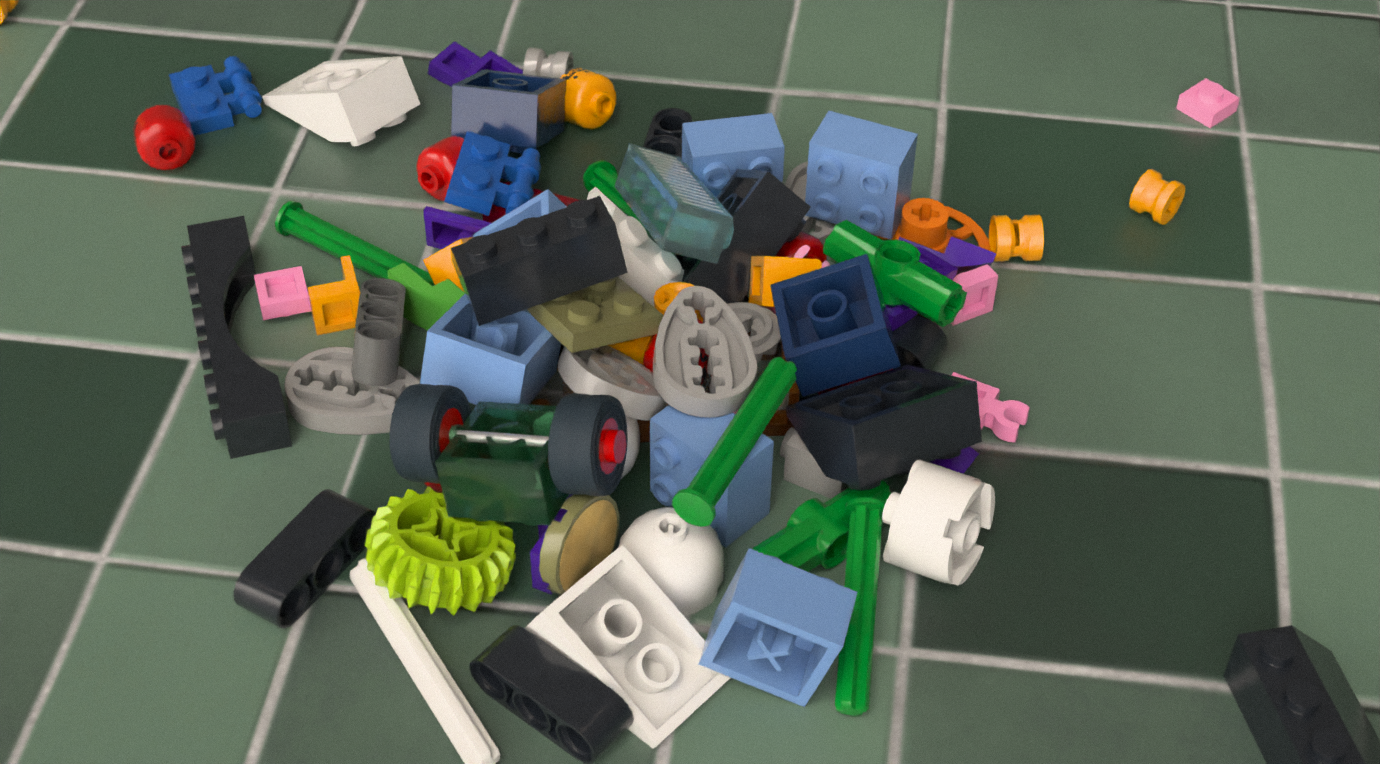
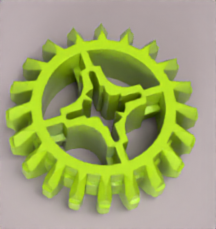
(436, 556)

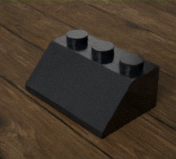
(763, 220)
(539, 259)
(888, 424)
(1298, 700)

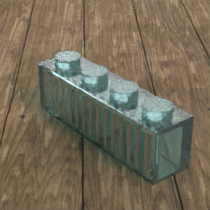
(674, 204)

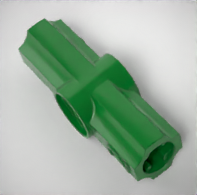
(899, 272)
(818, 531)

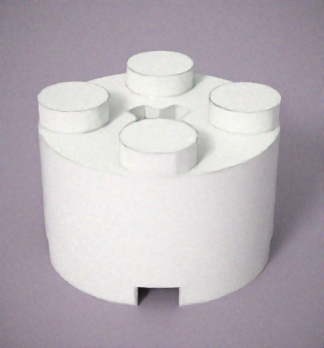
(938, 523)

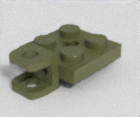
(598, 316)

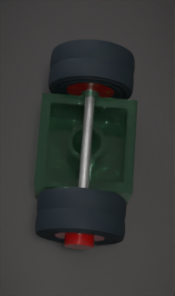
(508, 456)

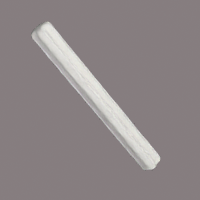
(426, 670)

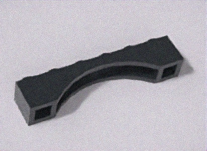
(248, 395)

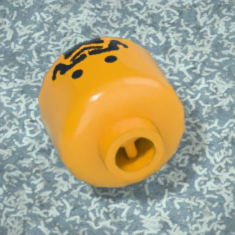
(588, 98)

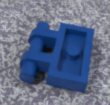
(203, 98)
(478, 174)

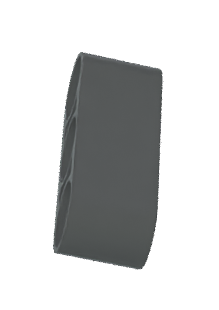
(378, 332)

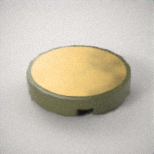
(578, 541)

